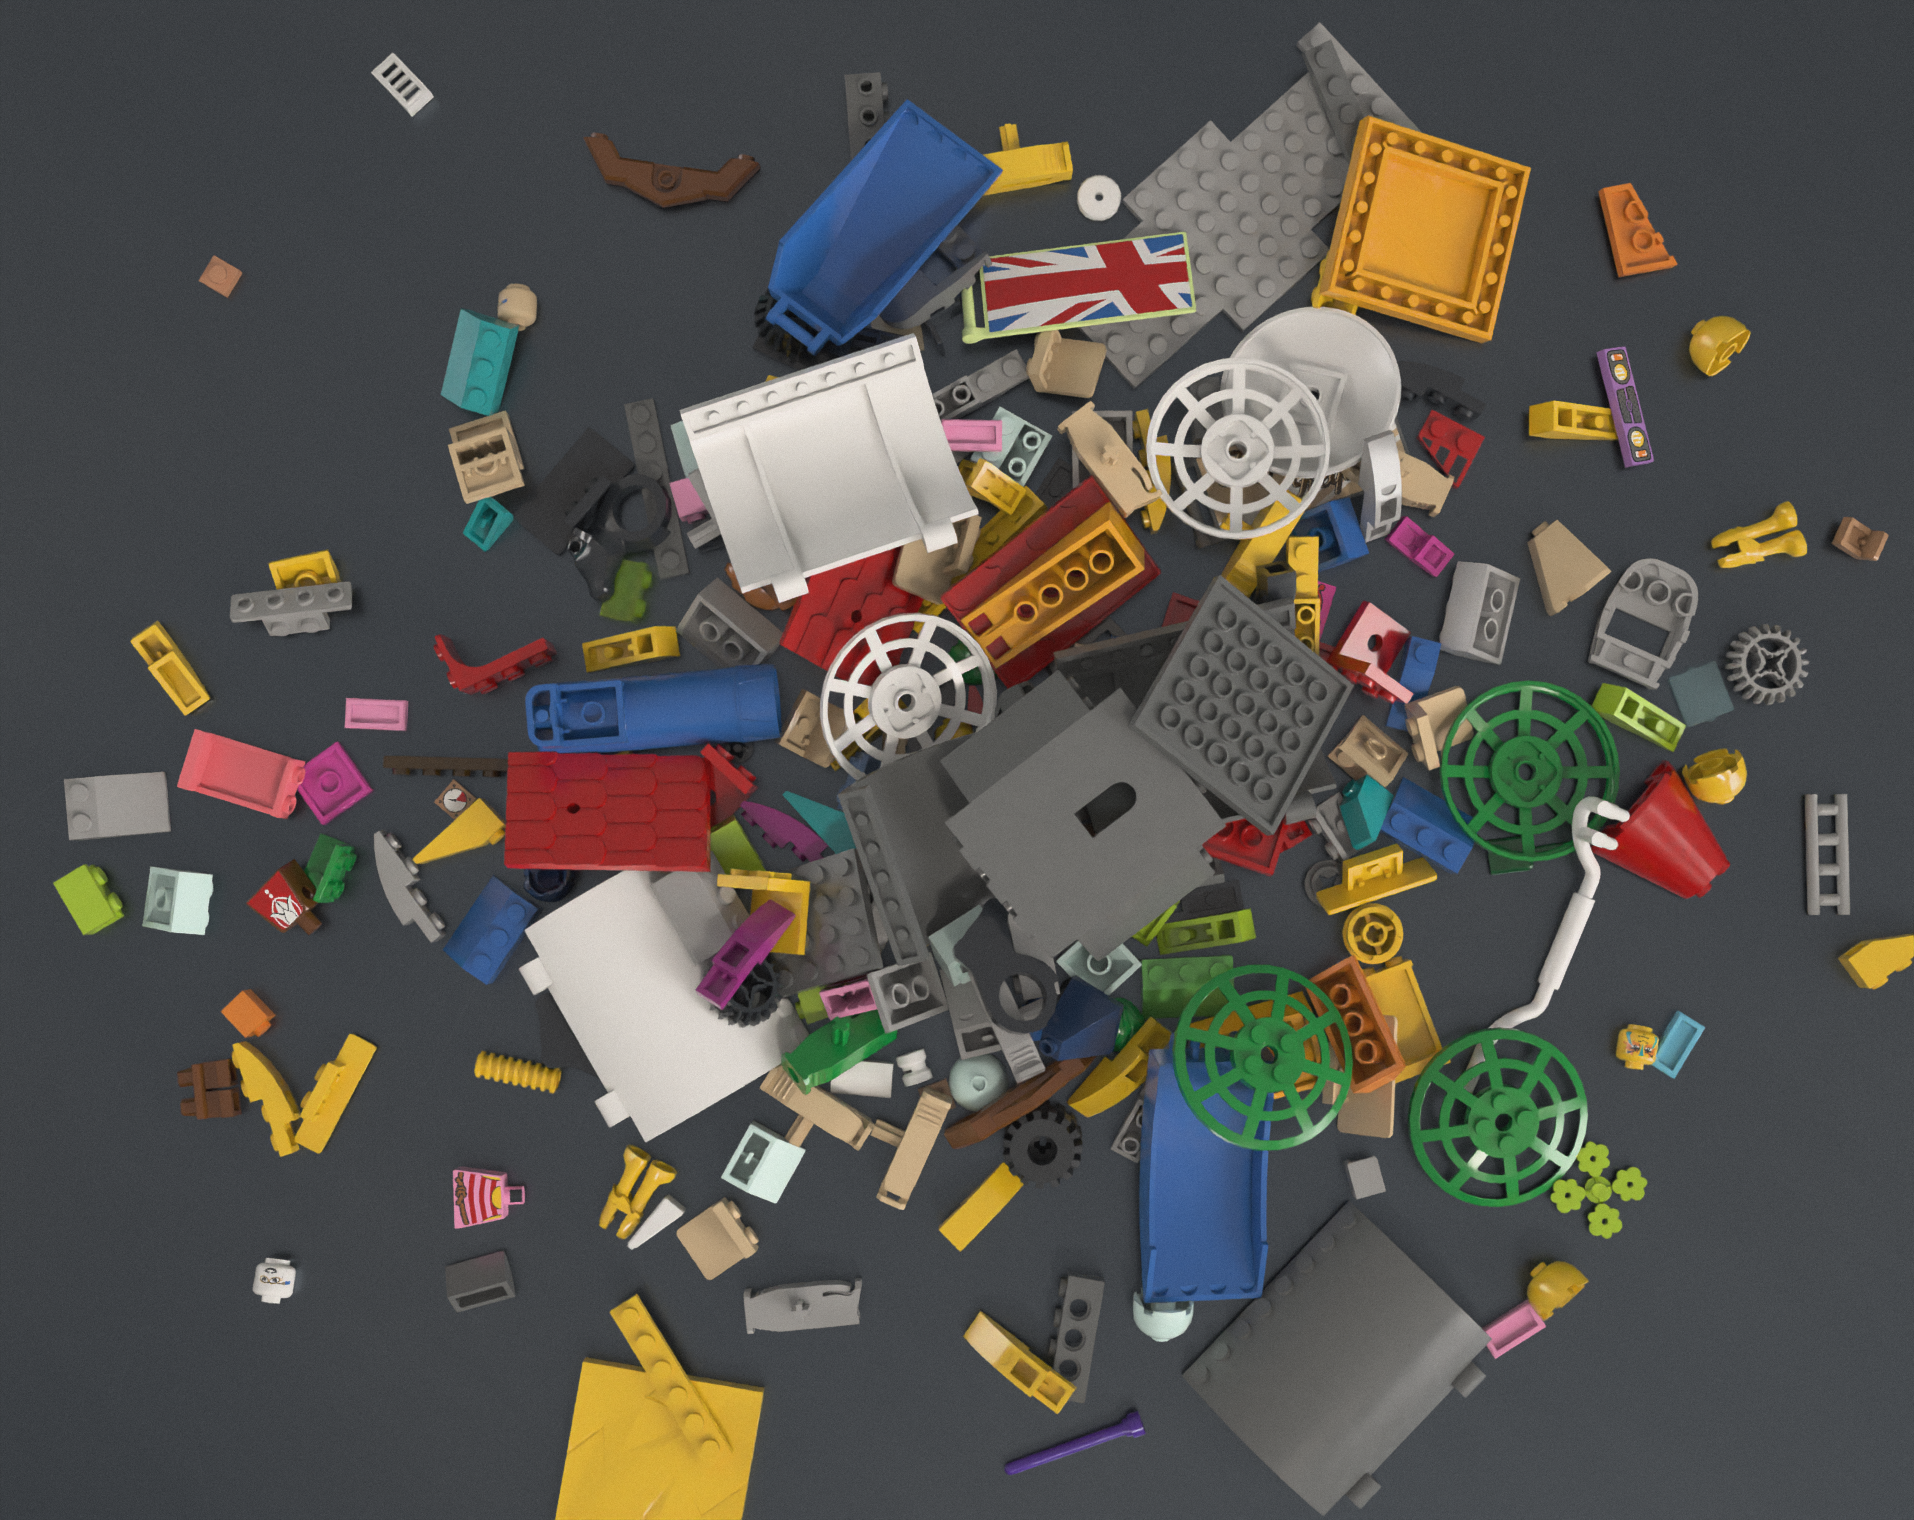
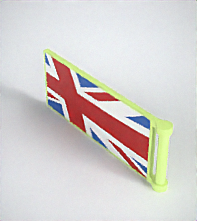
(1082, 286)

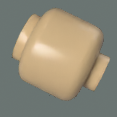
(517, 305)

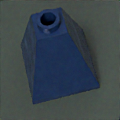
(1082, 1023)

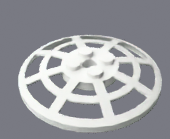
(1238, 430)
(902, 680)

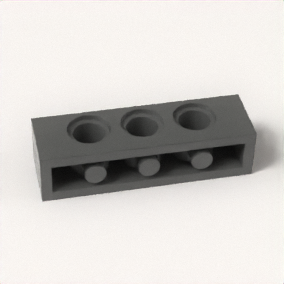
(1089, 1289)

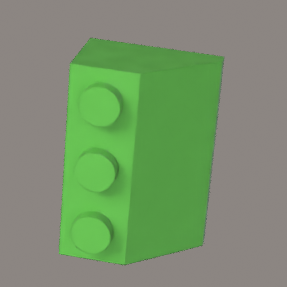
(1172, 981)

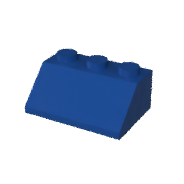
(1426, 827)
(492, 930)

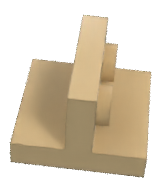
(1368, 752)

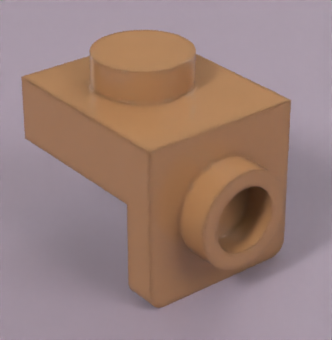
(1859, 540)

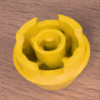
(1373, 933)

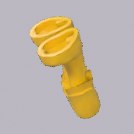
(1752, 551)
(622, 1199)

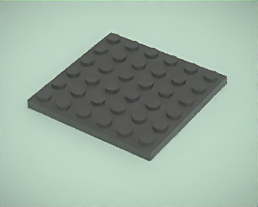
(1242, 705)

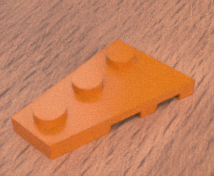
(1631, 235)

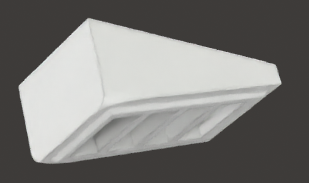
(415, 102)
(662, 1216)

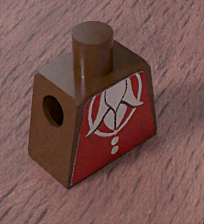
(287, 900)

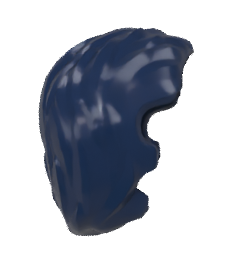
(549, 884)

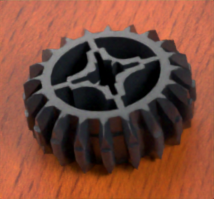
(774, 333)
(739, 1007)

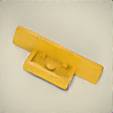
(1375, 877)
(332, 1092)

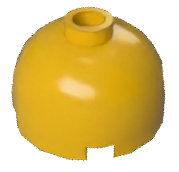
(1715, 342)
(1716, 776)
(1553, 1287)

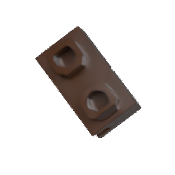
(209, 1102)

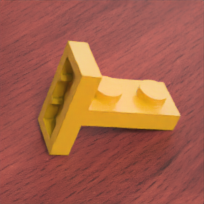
(991, 485)

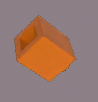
(248, 1014)

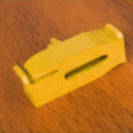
(1028, 165)
(1259, 550)

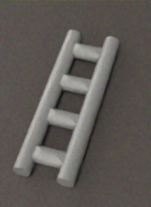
(1840, 868)

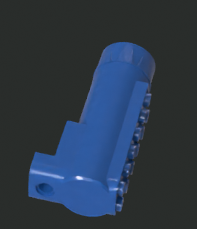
(656, 710)

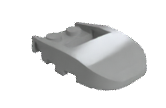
(1657, 596)

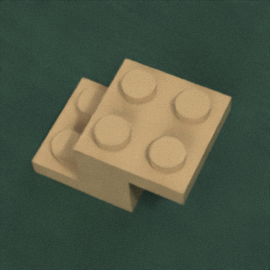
(486, 457)

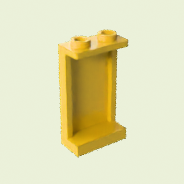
(1400, 996)

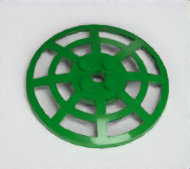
(1540, 756)
(1247, 1060)
(1484, 1109)

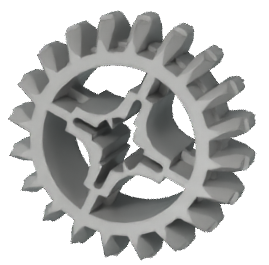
(1775, 672)

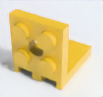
(782, 890)

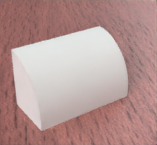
(866, 1079)

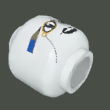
(274, 1280)

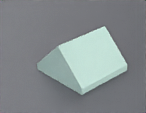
(1105, 974)

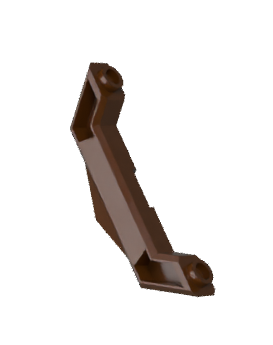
(670, 184)
(1015, 1102)

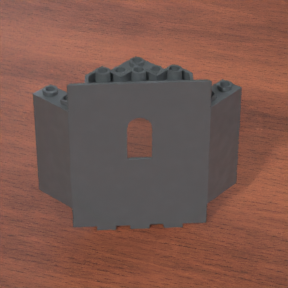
(1021, 829)

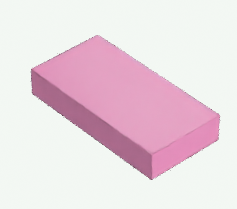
(973, 435)
(376, 714)
(1512, 1328)

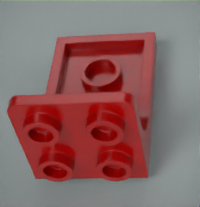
(485, 677)

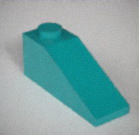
(826, 821)

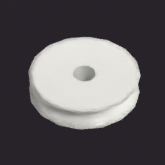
(1101, 186)

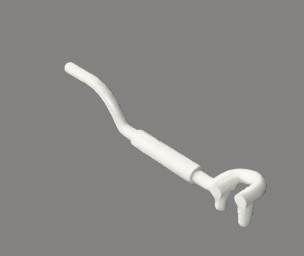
(1572, 922)

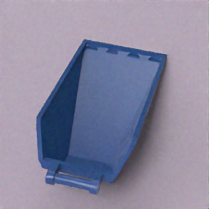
(875, 227)

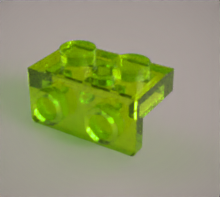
(629, 588)

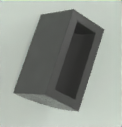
(479, 1281)

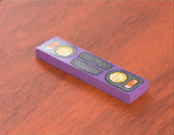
(1625, 406)

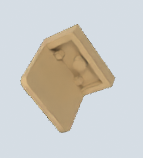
(1065, 365)
(1431, 720)
(803, 729)
(718, 1238)

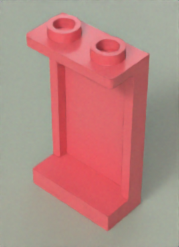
(242, 774)

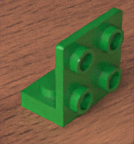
(328, 867)

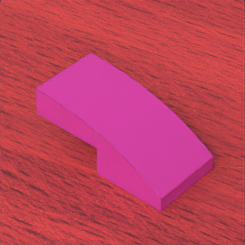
(1419, 547)

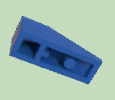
(1414, 674)

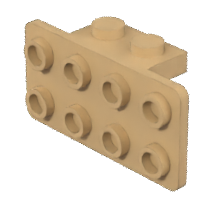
(931, 573)
(1364, 1112)

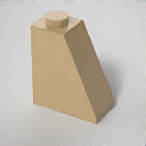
(1563, 565)

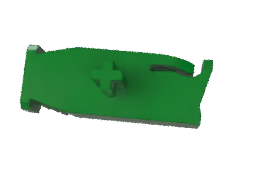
(835, 1049)

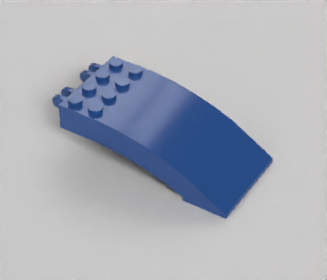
(1197, 1192)

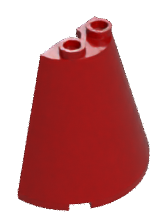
(1667, 838)

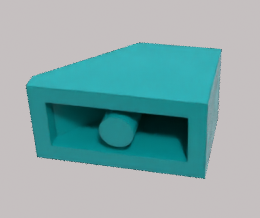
(1364, 810)

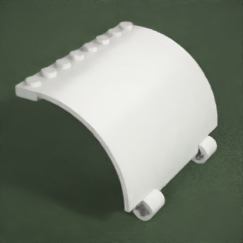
(828, 467)
(637, 1010)

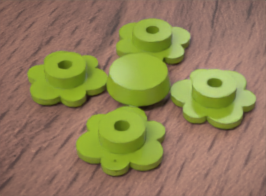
(1598, 1190)

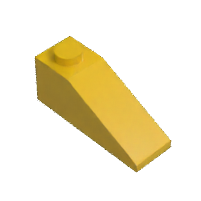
(1571, 421)
(631, 648)
(471, 830)

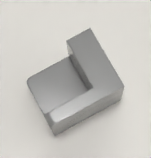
(1364, 1177)

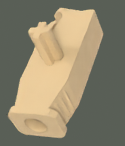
(1109, 460)
(1420, 482)
(817, 1108)
(912, 1145)

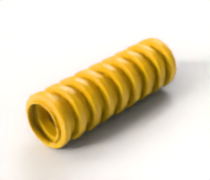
(517, 1072)

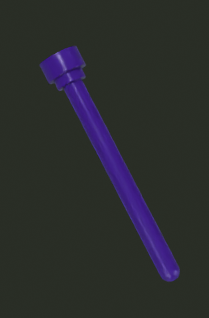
(1130, 1426)

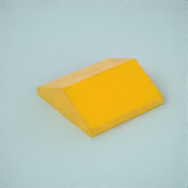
(304, 570)

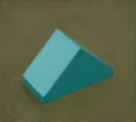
(487, 523)

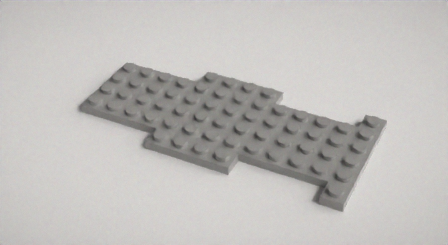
(1243, 213)

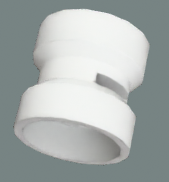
(914, 1067)

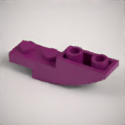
(782, 829)
(742, 951)

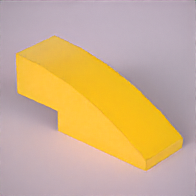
(170, 667)
(980, 1207)

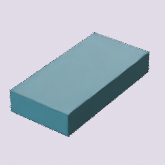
(1676, 1044)

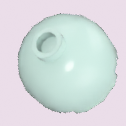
(977, 1081)
(1163, 1319)

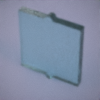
(1700, 694)

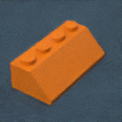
(1373, 1046)

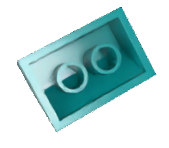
(479, 362)

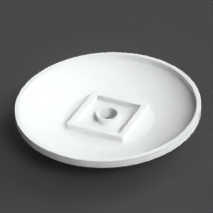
(1340, 361)

